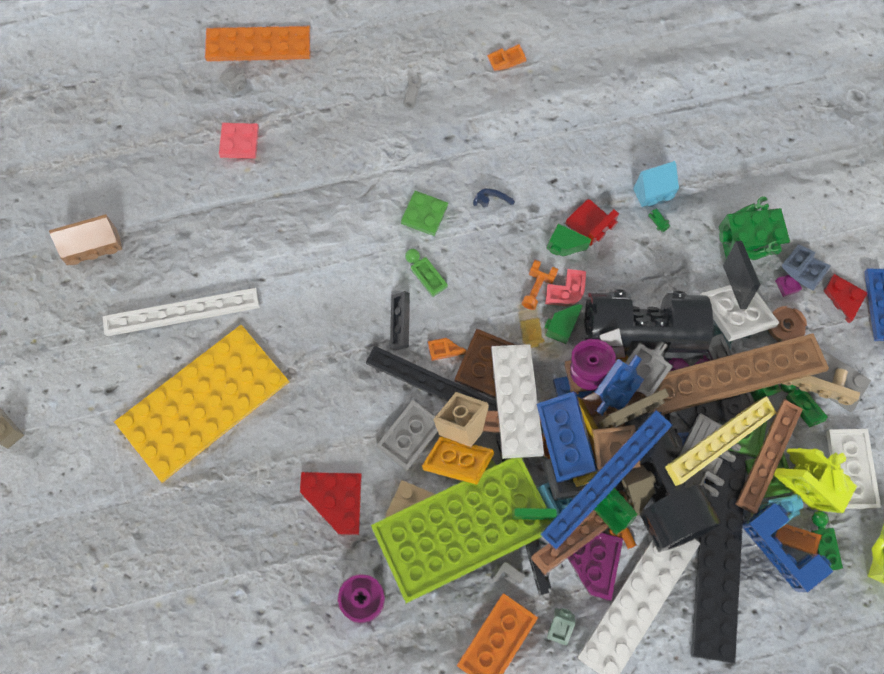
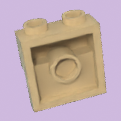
(407, 496)

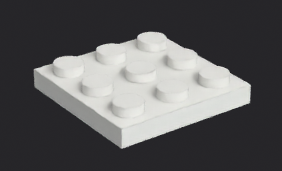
(739, 322)

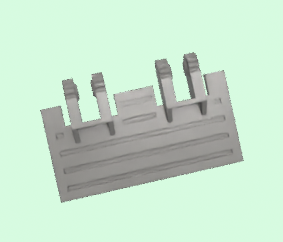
(701, 429)

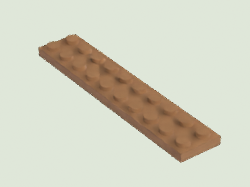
(740, 373)

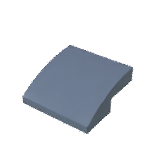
(805, 268)

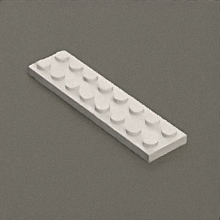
(635, 607)

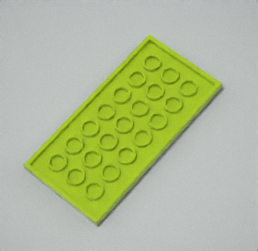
(460, 529)

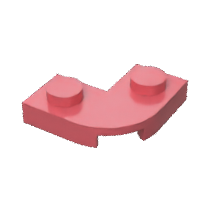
(570, 293)

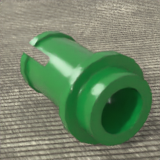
(658, 219)

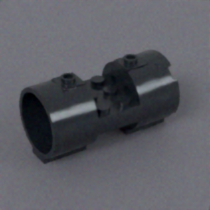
(680, 323)
(677, 511)

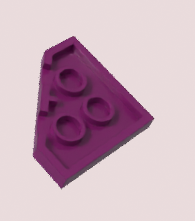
(598, 565)

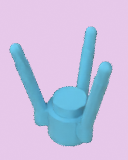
(791, 504)

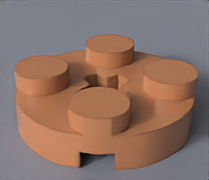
(794, 317)

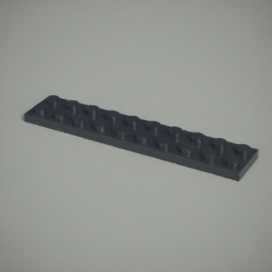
(719, 571)

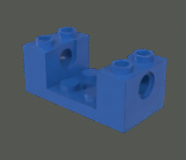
(800, 575)

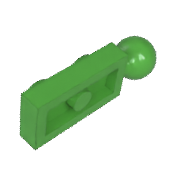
(426, 273)

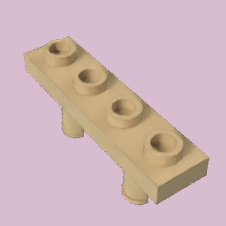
(827, 389)

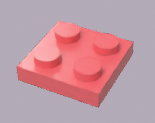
(239, 140)

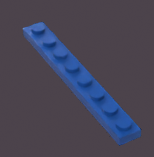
(606, 479)

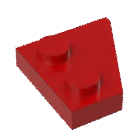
(845, 296)

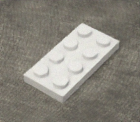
(858, 465)

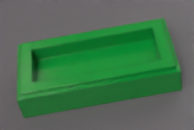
(534, 513)

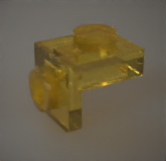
(531, 332)

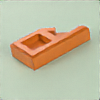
(444, 348)

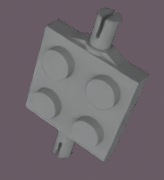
(651, 368)

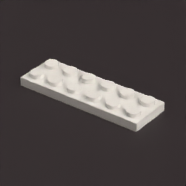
(517, 401)

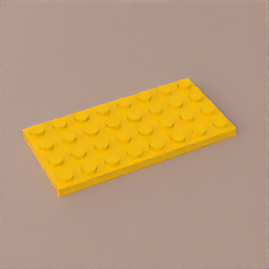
(201, 403)

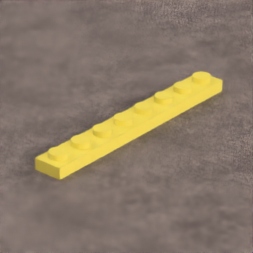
(720, 441)

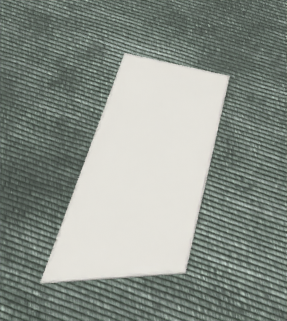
(613, 338)

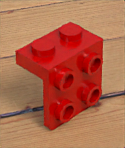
(592, 221)

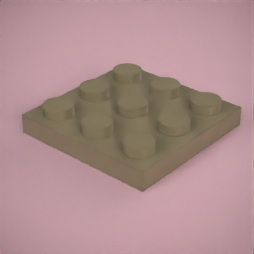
(634, 410)

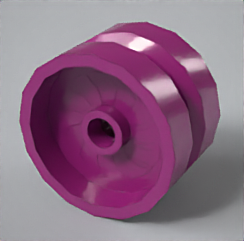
(591, 363)
(350, 592)

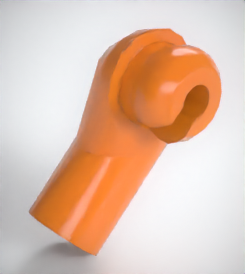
(626, 536)

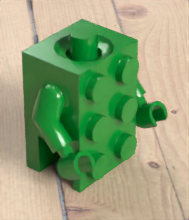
(758, 230)

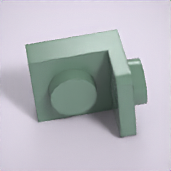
(561, 626)

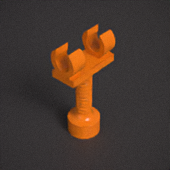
(530, 302)

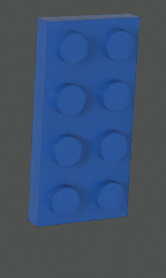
(566, 437)

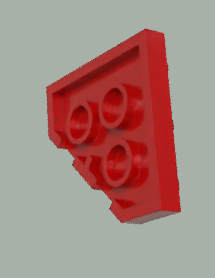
(335, 498)

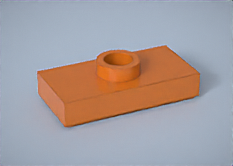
(798, 539)

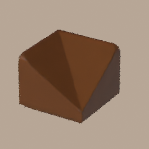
(592, 403)

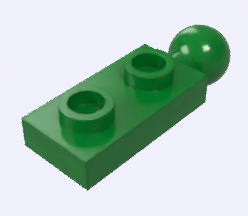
(811, 412)
(828, 543)

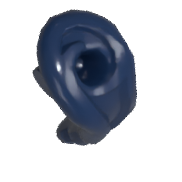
(481, 197)

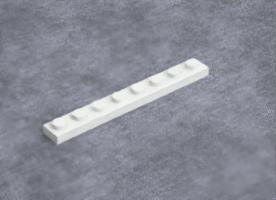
(180, 312)

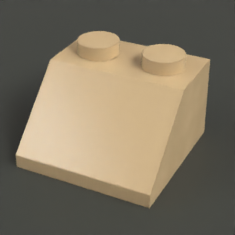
(462, 419)

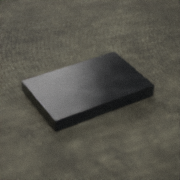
(741, 275)

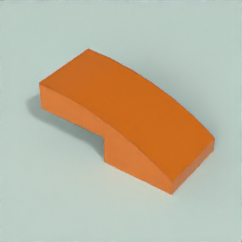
(505, 59)

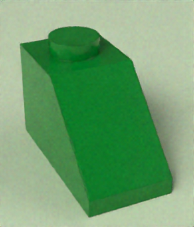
(567, 242)
(562, 324)

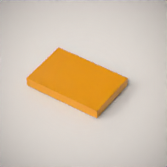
(458, 460)

